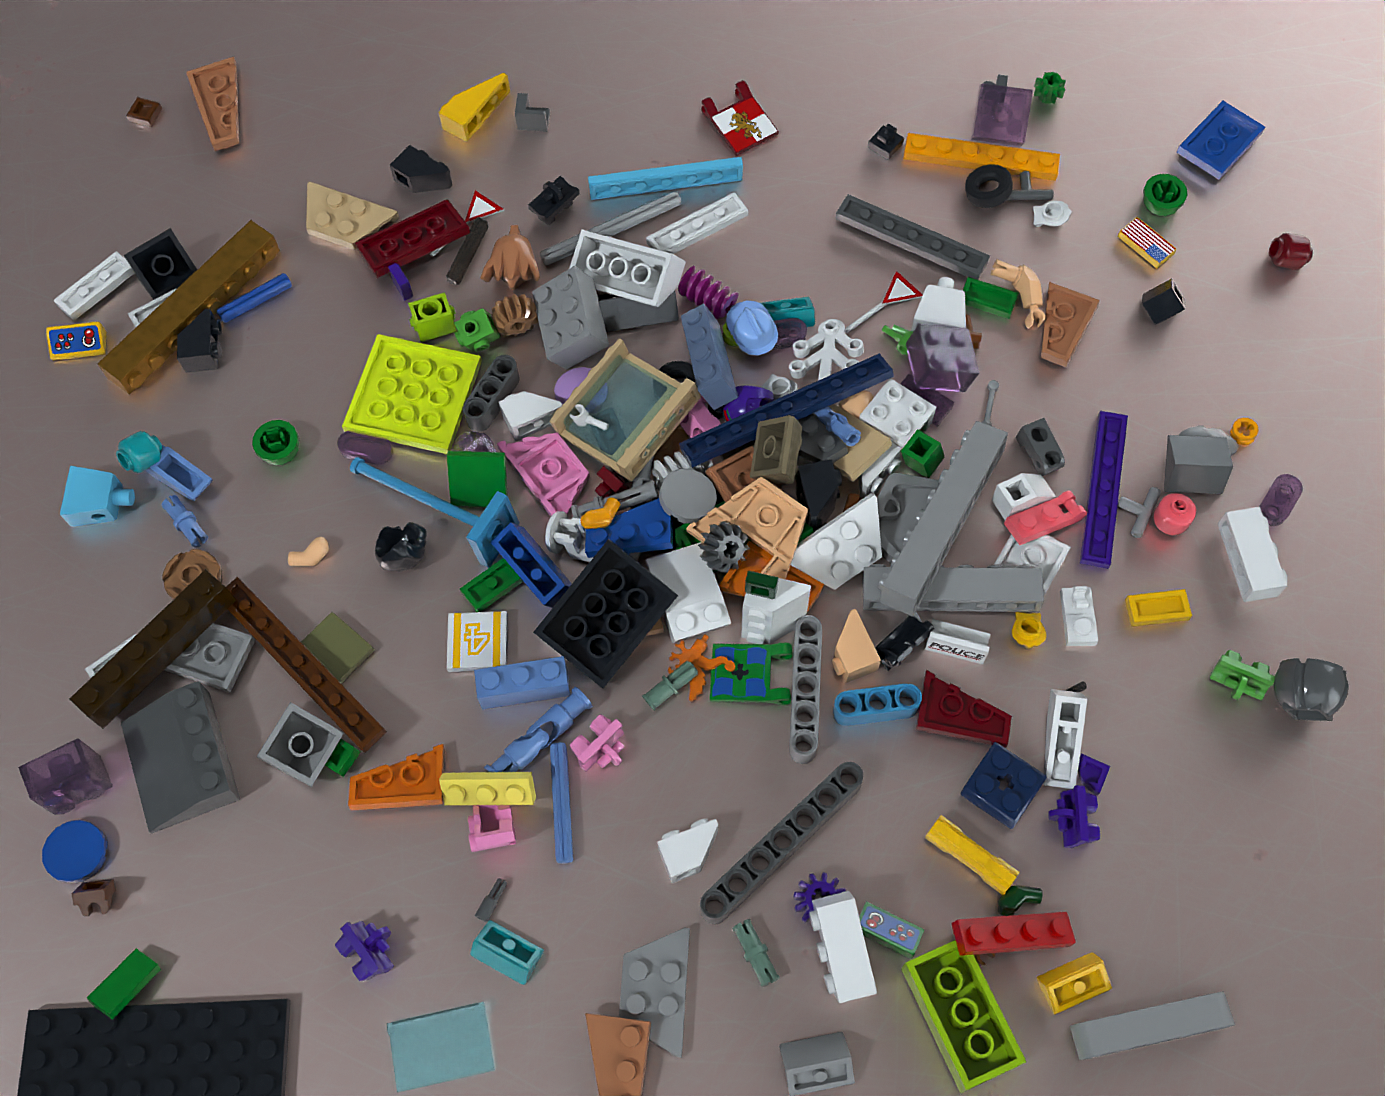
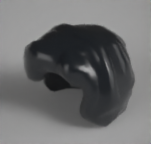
(400, 548)

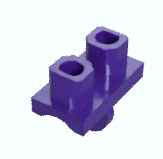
(1073, 819)
(370, 947)

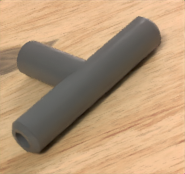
(1026, 191)

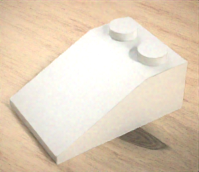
(699, 598)

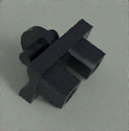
(553, 200)

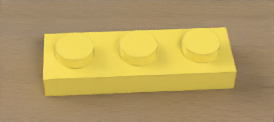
(488, 788)

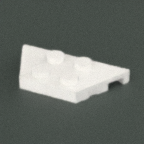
(842, 545)

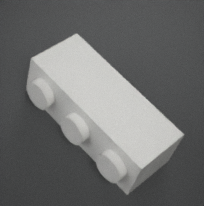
(1252, 554)
(842, 947)

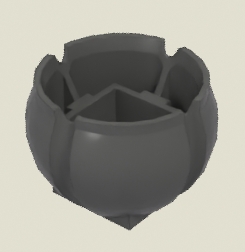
(1310, 688)

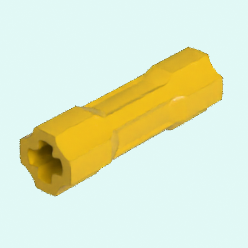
(991, 869)

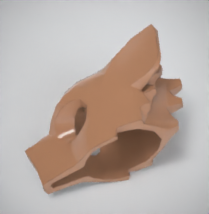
(511, 260)

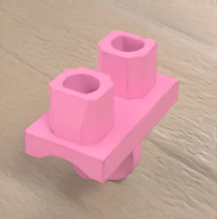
(603, 748)

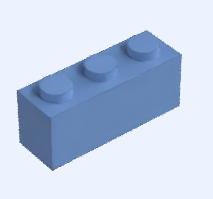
(522, 682)

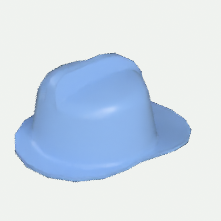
(752, 327)

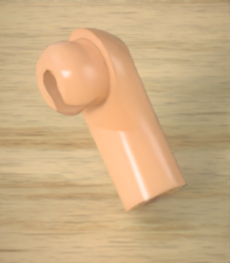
(312, 555)

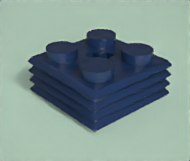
(984, 789)

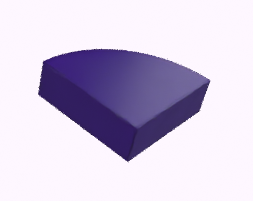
(1092, 773)

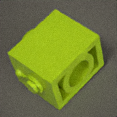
(432, 317)

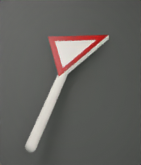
(479, 207)
(898, 291)

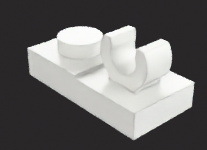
(1078, 616)

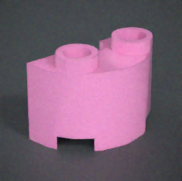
(491, 827)

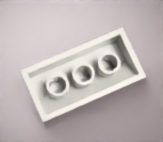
(628, 268)

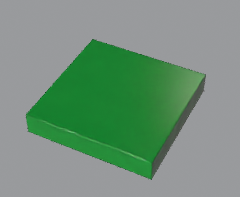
(476, 477)

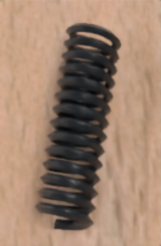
(1079, 688)

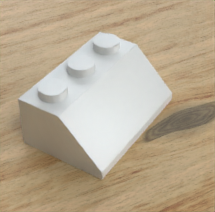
(770, 619)

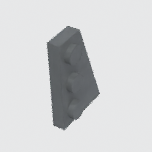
(818, 442)

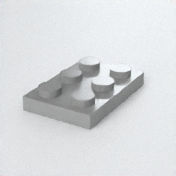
(214, 657)

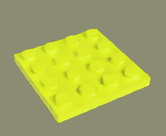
(412, 393)

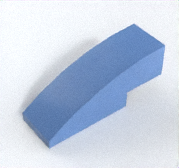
(179, 474)

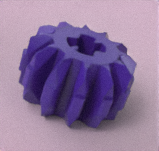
(810, 890)

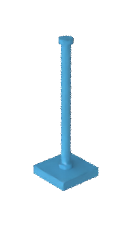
(485, 528)

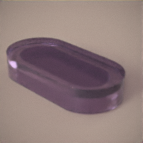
(368, 447)

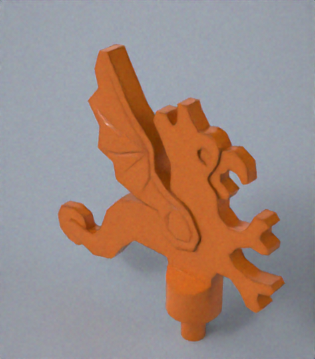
(700, 662)

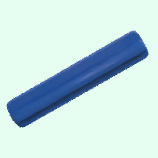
(254, 298)

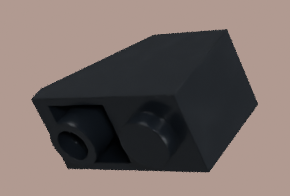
(419, 172)
(199, 344)

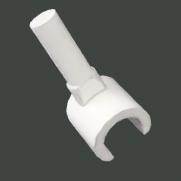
(584, 418)

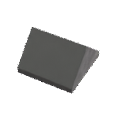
(1197, 464)

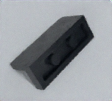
(624, 313)

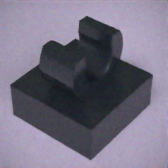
(886, 141)

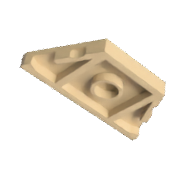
(342, 216)

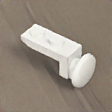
(569, 534)

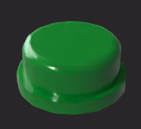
(1164, 194)
(276, 442)

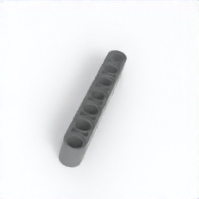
(778, 856)

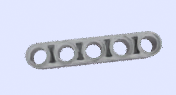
(801, 701)
(1152, 1025)

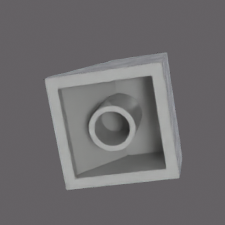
(300, 744)

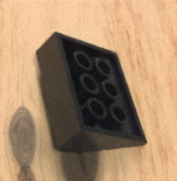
(605, 613)

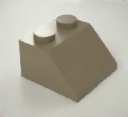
(777, 450)

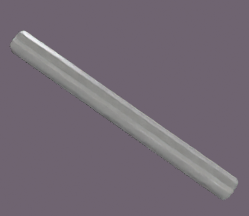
(614, 226)

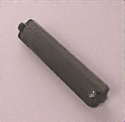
(467, 251)

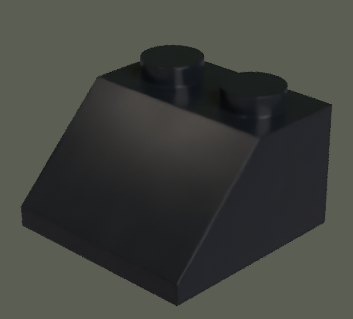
(818, 490)

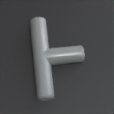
(1143, 511)

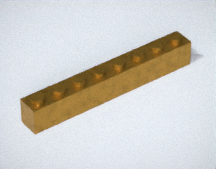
(206, 288)

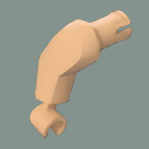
(1027, 284)

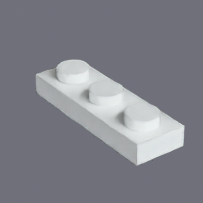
(94, 286)

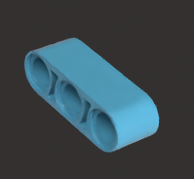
(888, 695)

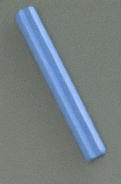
(561, 803)

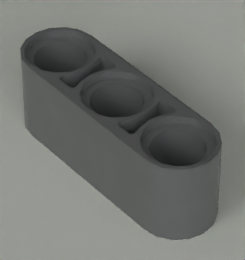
(491, 381)

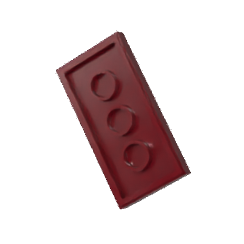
(412, 237)

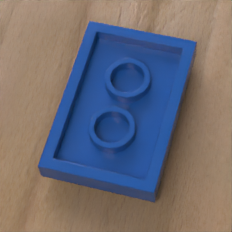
(1220, 139)

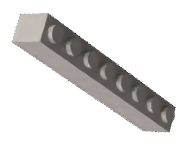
(943, 518)

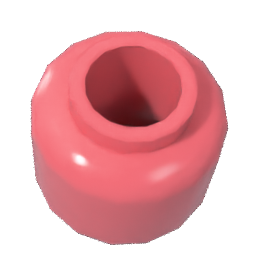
(1174, 514)

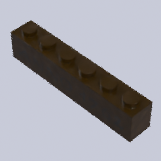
(153, 649)

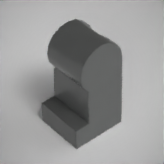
(1041, 447)

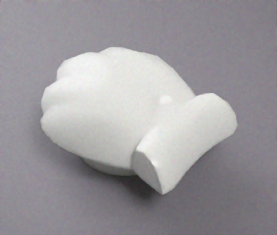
(1051, 214)
(779, 386)

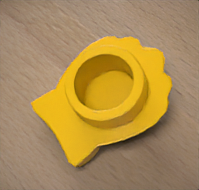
(1028, 629)

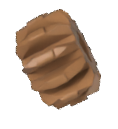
(514, 315)

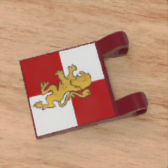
(742, 123)

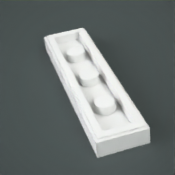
(698, 225)

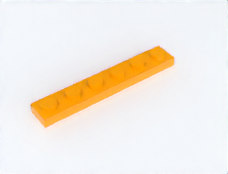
(975, 154)

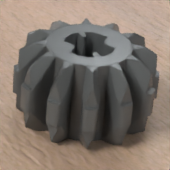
(723, 546)

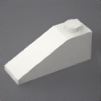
(1064, 737)

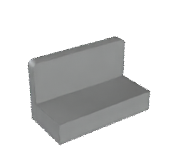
(817, 1063)

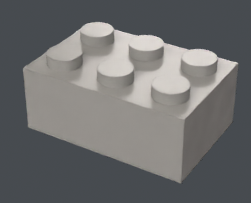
(570, 318)

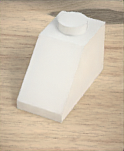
(527, 413)

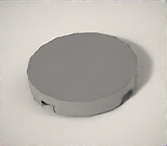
(687, 495)

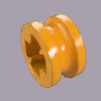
(1247, 423)

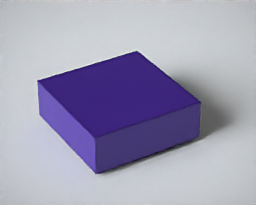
(400, 281)

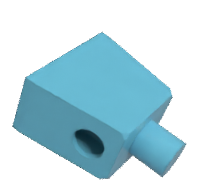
(93, 497)

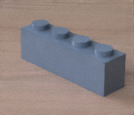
(709, 357)

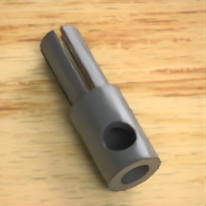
(489, 904)

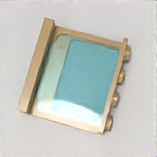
(636, 403)

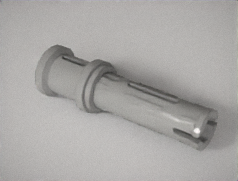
(647, 490)

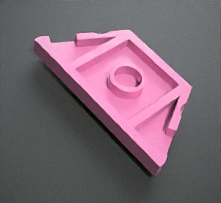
(548, 470)

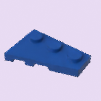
(635, 531)

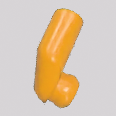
(601, 517)

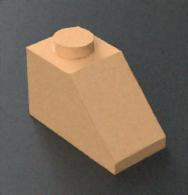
(855, 652)

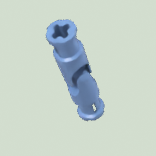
(526, 747)

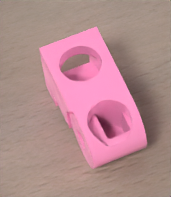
(699, 419)

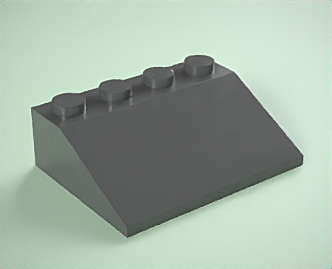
(179, 757)

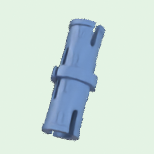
(839, 426)
(184, 521)

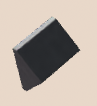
(161, 264)

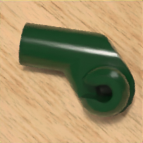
(1016, 896)

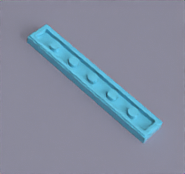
(665, 178)

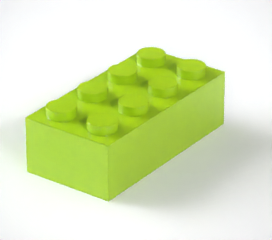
(962, 1016)

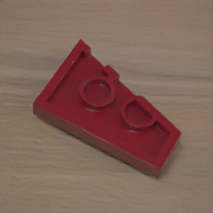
(958, 715)

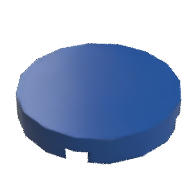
(74, 851)

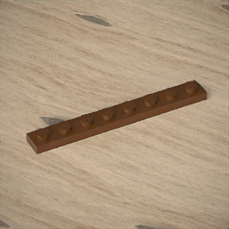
(304, 667)

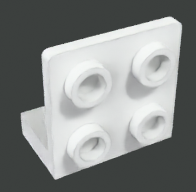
(898, 413)

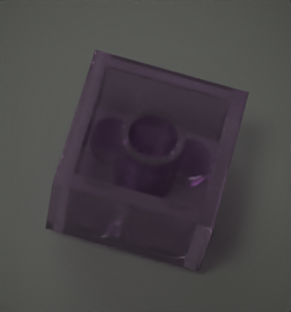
(1001, 114)
(942, 358)
(65, 777)

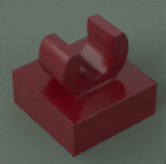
(610, 484)

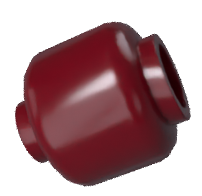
(1290, 251)

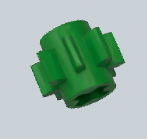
(1049, 87)

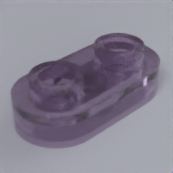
(787, 327)
(1280, 502)

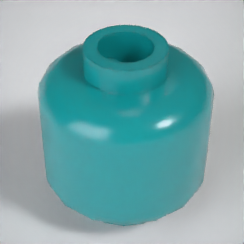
(139, 451)

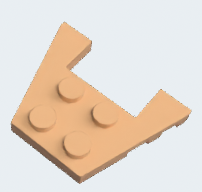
(766, 517)

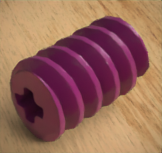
(703, 292)

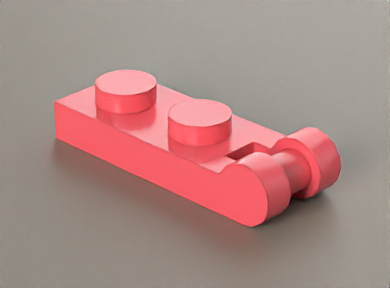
(1045, 518)

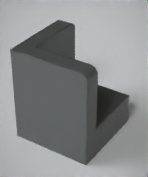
(530, 117)

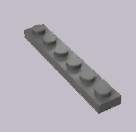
(912, 237)

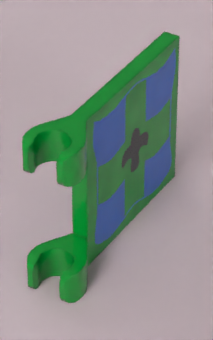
(751, 675)

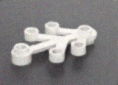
(829, 332)

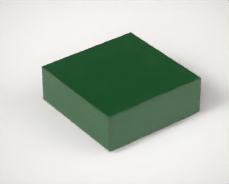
(761, 585)

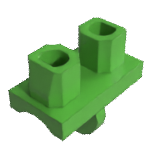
(1241, 677)

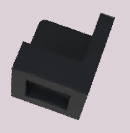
(1163, 301)

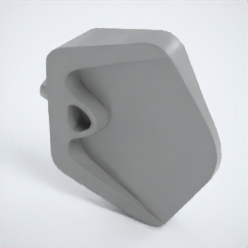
(898, 507)

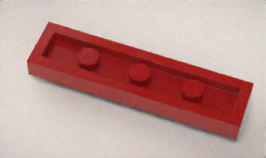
(1013, 933)

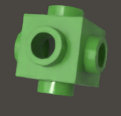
(476, 330)

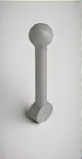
(992, 387)

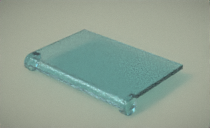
(440, 1046)

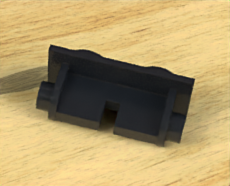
(902, 640)

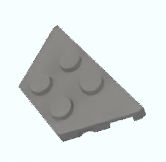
(656, 988)

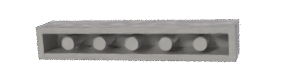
(968, 589)

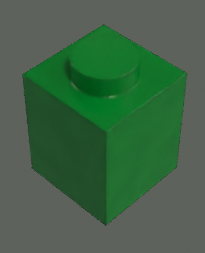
(923, 453)

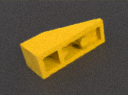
(472, 107)

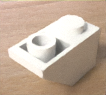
(872, 478)
(1021, 494)
(687, 851)

